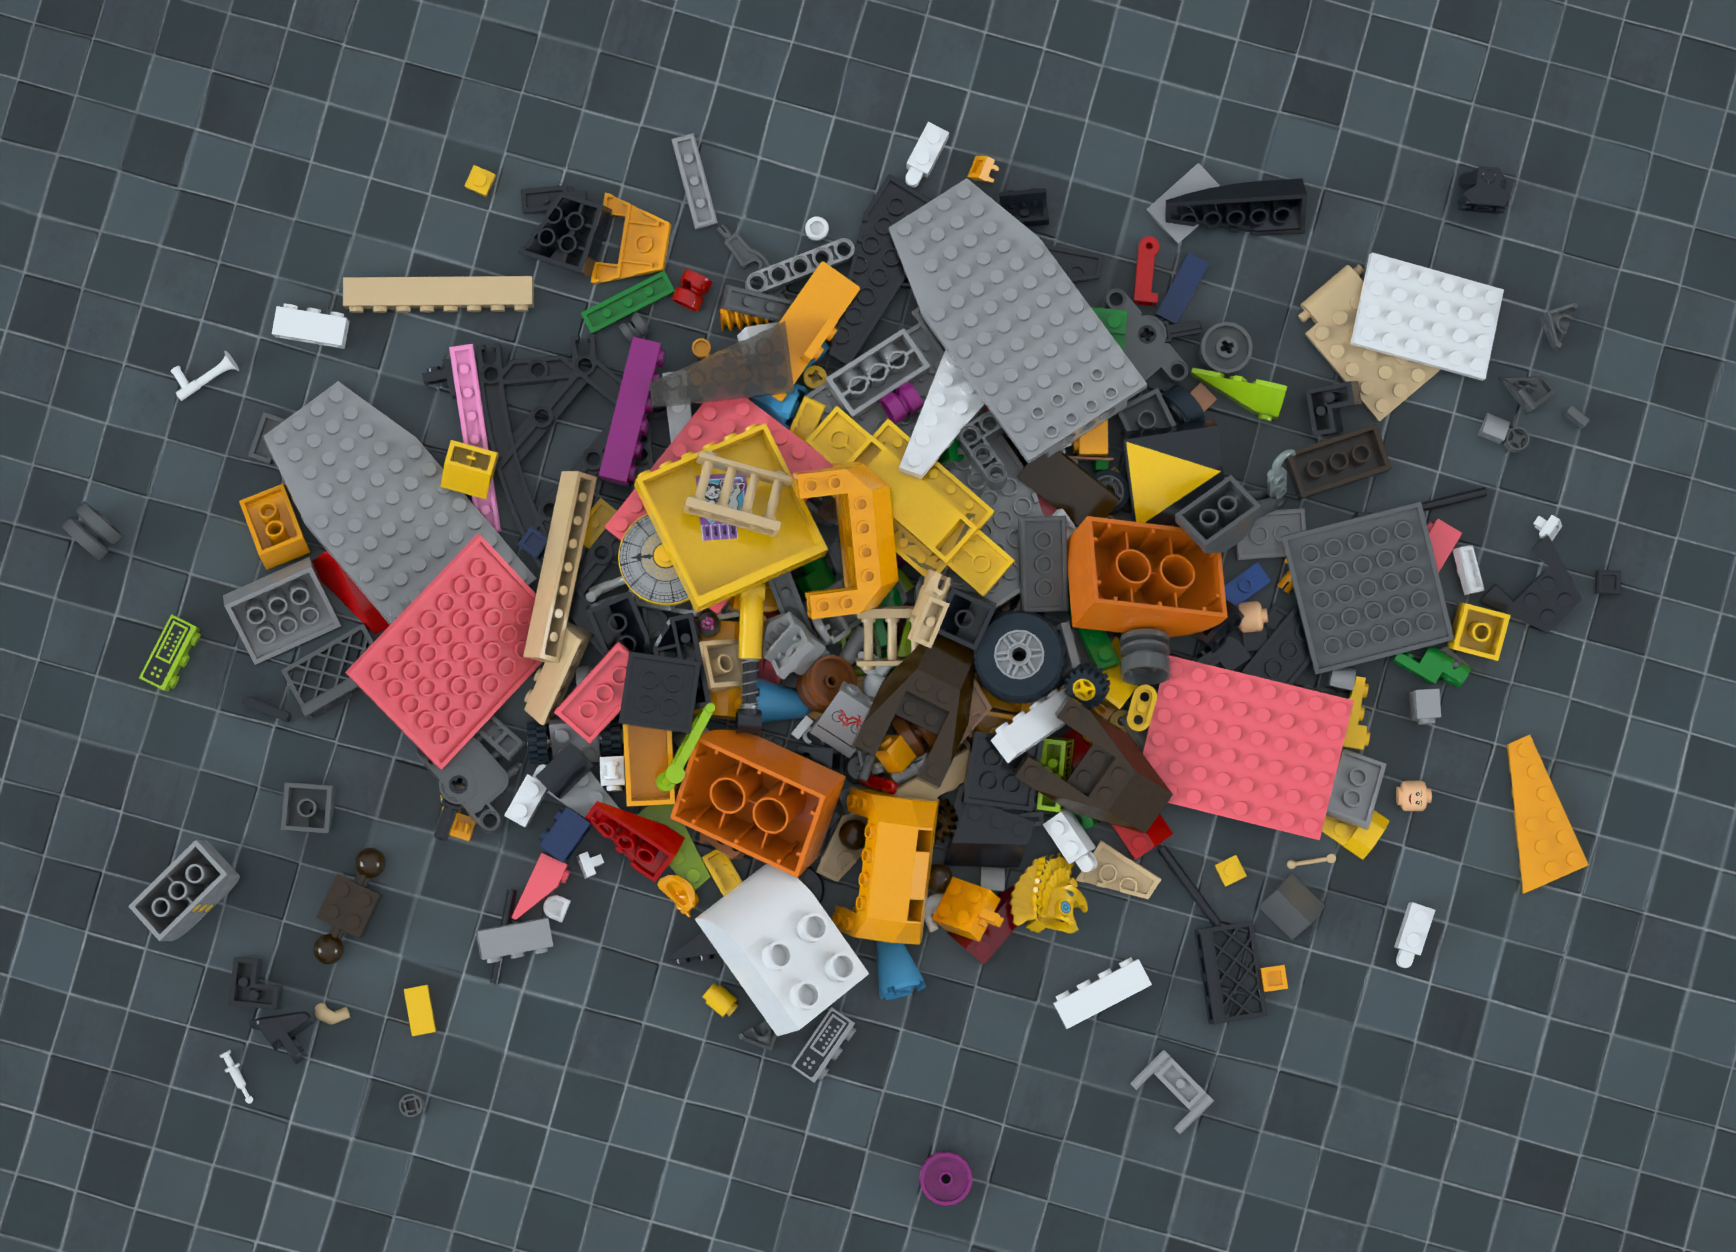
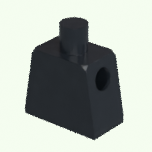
(824, 756)

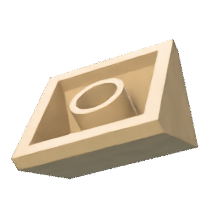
(722, 664)

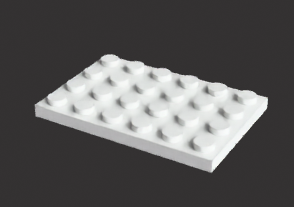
(1427, 316)

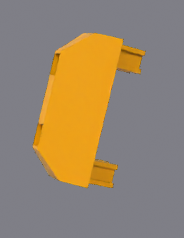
(864, 537)
(893, 867)

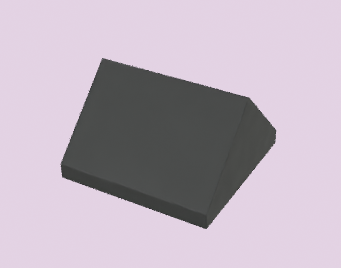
(1292, 906)

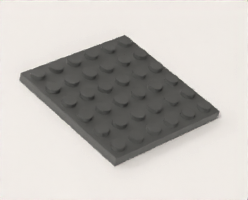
(1367, 587)

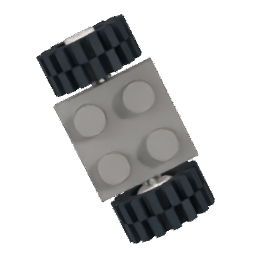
(562, 734)

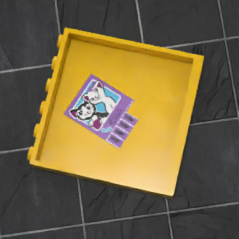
(717, 557)

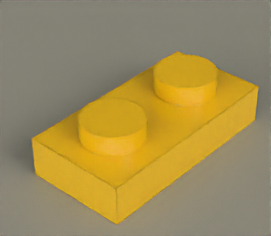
(598, 518)

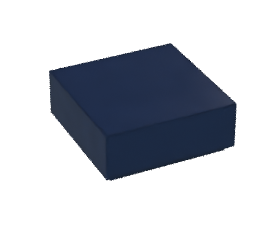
(533, 542)

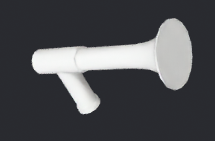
(189, 388)
(597, 590)

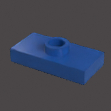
(1246, 584)

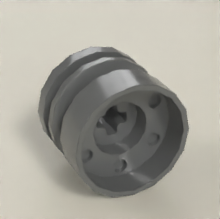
(1145, 657)

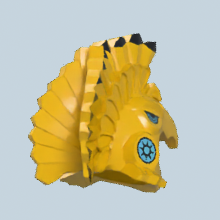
(1046, 895)

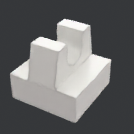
(588, 864)

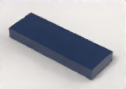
(1182, 288)

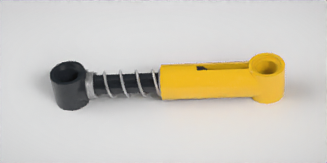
(749, 717)

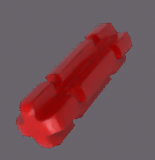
(881, 784)

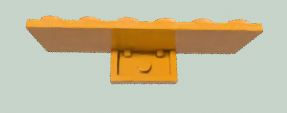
(815, 315)

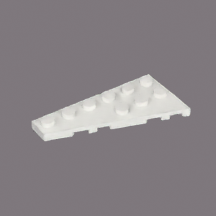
(946, 411)

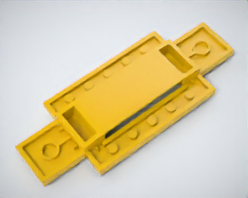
(927, 507)

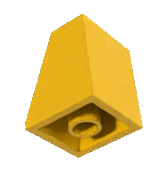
(1119, 689)

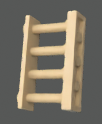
(744, 516)
(891, 616)

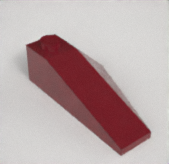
(993, 935)

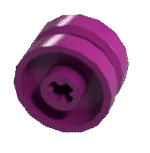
(960, 1178)

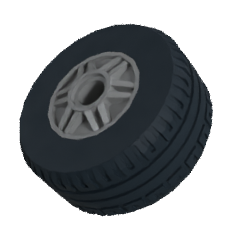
(1025, 679)

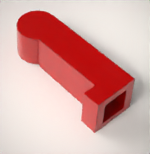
(1146, 253)

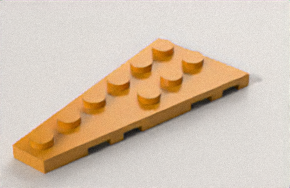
(1543, 831)

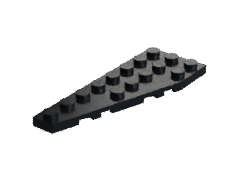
(874, 267)

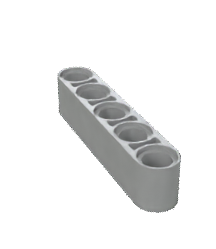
(807, 258)

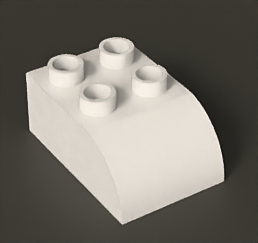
(782, 948)

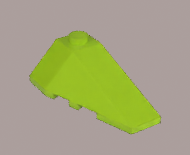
(1258, 397)

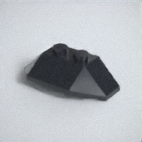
(681, 641)

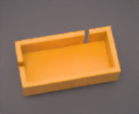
(646, 756)

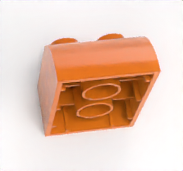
(1142, 578)
(758, 798)

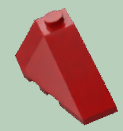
(346, 590)
(644, 841)

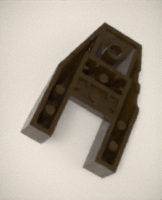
(931, 692)
(1108, 782)

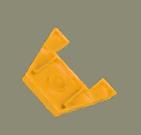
(642, 243)

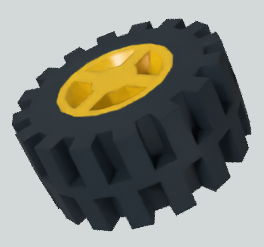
(1088, 695)

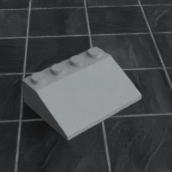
(281, 610)

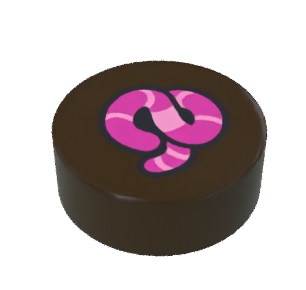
(708, 624)

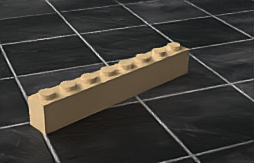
(438, 293)
(560, 566)

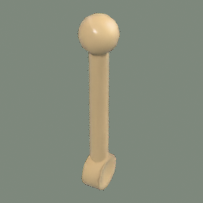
(1331, 858)

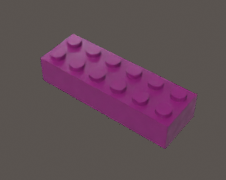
(631, 411)

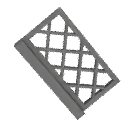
(340, 692)

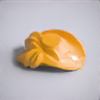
(680, 892)

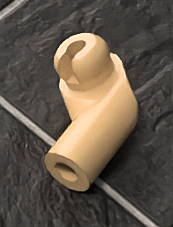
(331, 1017)

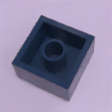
(565, 834)

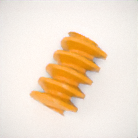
(731, 318)

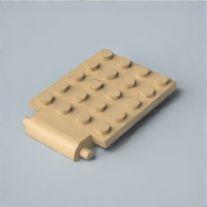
(1381, 377)

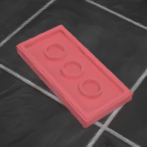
(597, 696)

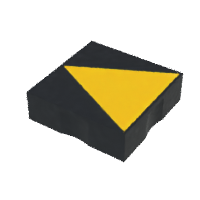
(1170, 468)

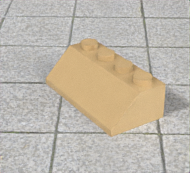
(555, 678)
(953, 778)

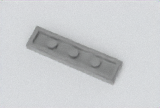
(694, 181)

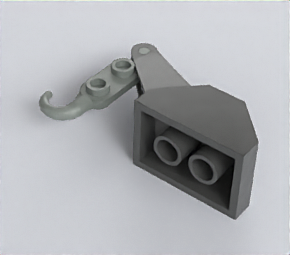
(1229, 511)

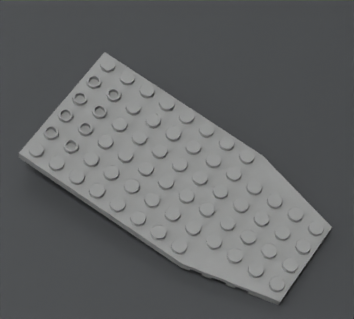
(1012, 321)
(916, 358)
(376, 498)

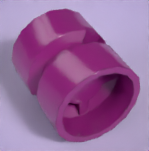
(900, 403)

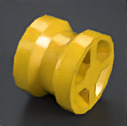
(814, 381)

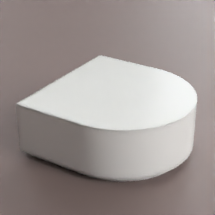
(556, 907)

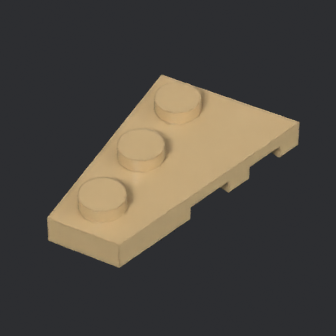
(1119, 873)

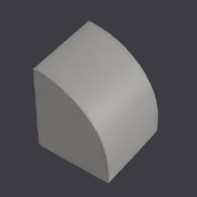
(1494, 428)
(1342, 679)
(993, 878)

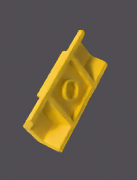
(1354, 838)

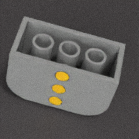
(185, 891)

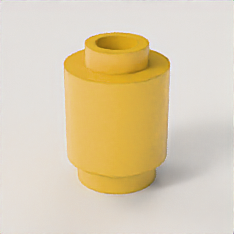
(720, 1000)

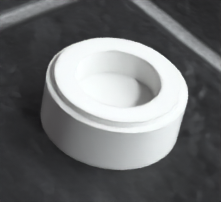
(817, 228)

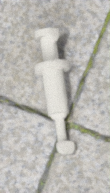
(236, 1075)

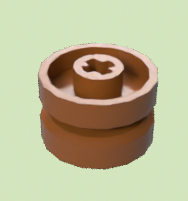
(823, 680)
(912, 735)

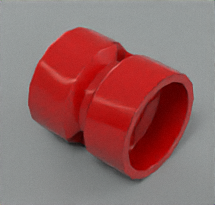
(691, 291)

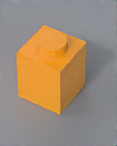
(895, 753)

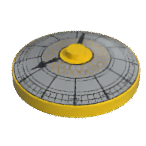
(648, 567)

